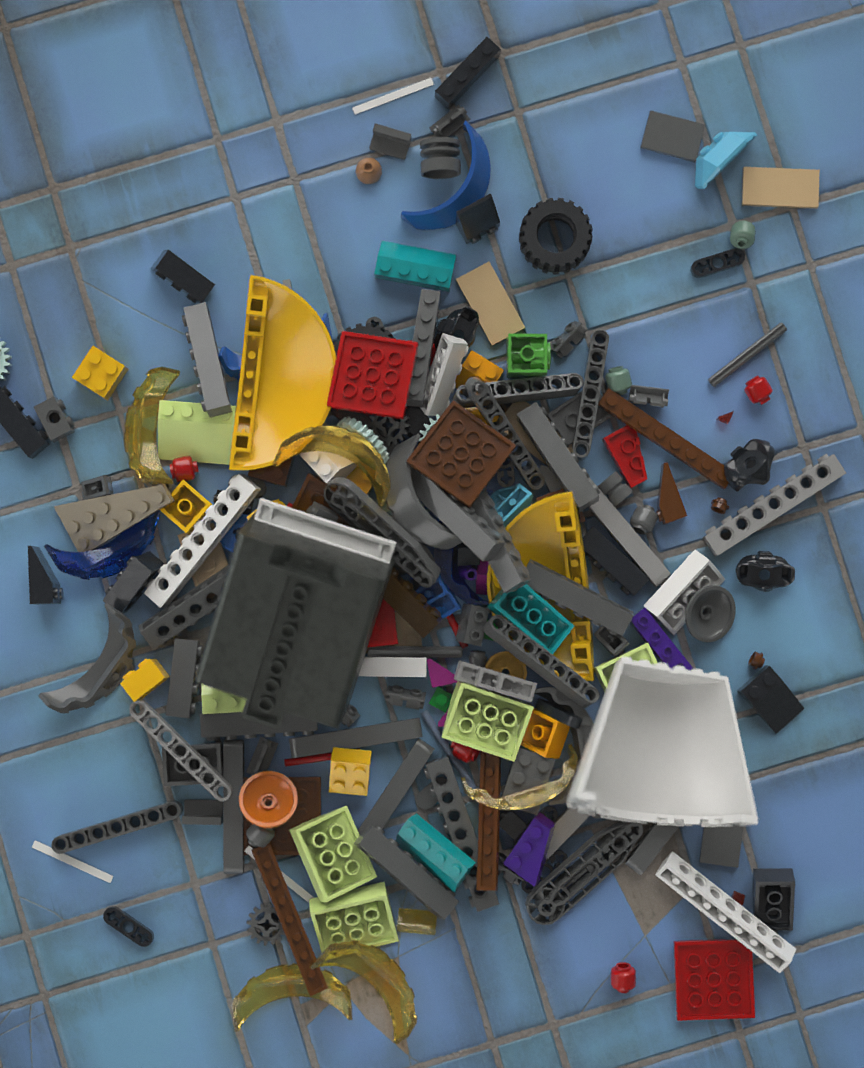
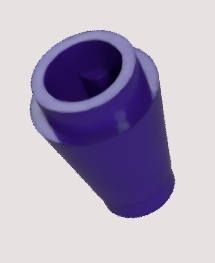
(463, 572)

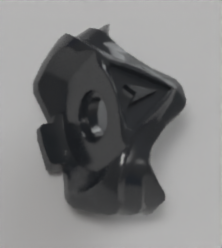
(461, 319)
(750, 464)
(780, 571)

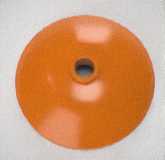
(268, 787)

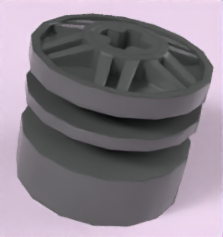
(440, 158)

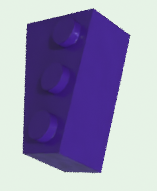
(531, 850)

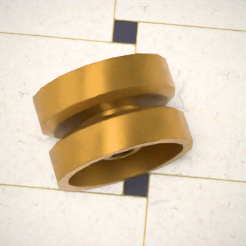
(506, 660)

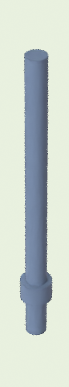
(446, 746)

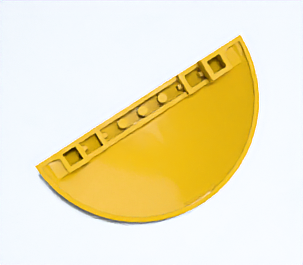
(282, 373)
(553, 537)

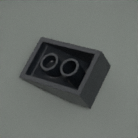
(478, 219)
(42, 581)
(771, 698)
(774, 897)

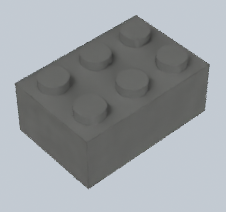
(528, 772)
(175, 774)

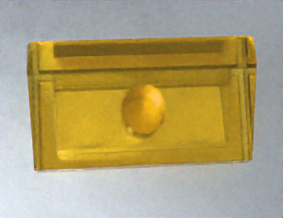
(416, 921)

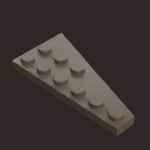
(103, 518)

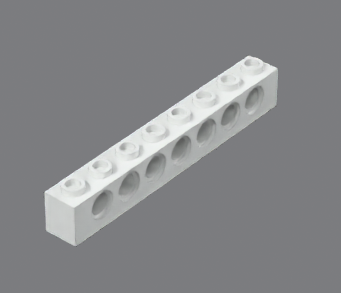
(248, 491)
(726, 912)

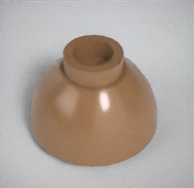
(368, 170)

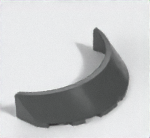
(406, 506)
(104, 674)
(580, 735)

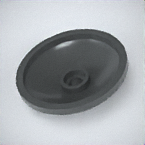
(717, 614)

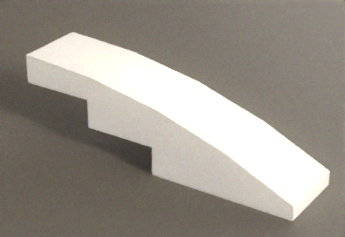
(394, 667)

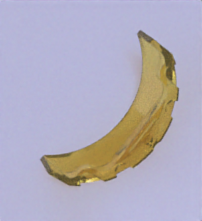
(142, 425)
(343, 443)
(529, 797)
(382, 974)
(286, 982)

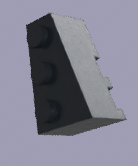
(182, 276)
(132, 581)

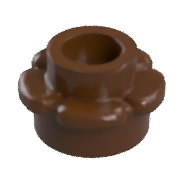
(719, 505)
(756, 660)

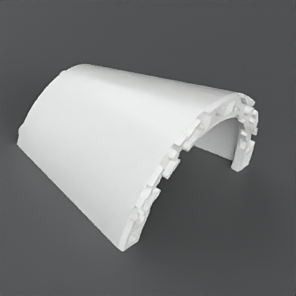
(665, 751)

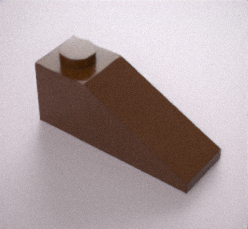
(669, 501)

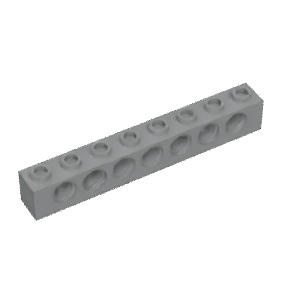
(833, 471)

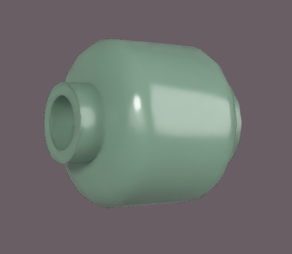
(742, 234)
(618, 380)

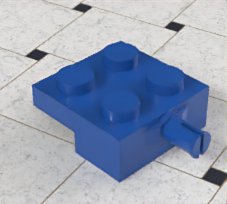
(440, 597)

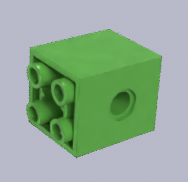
(527, 356)

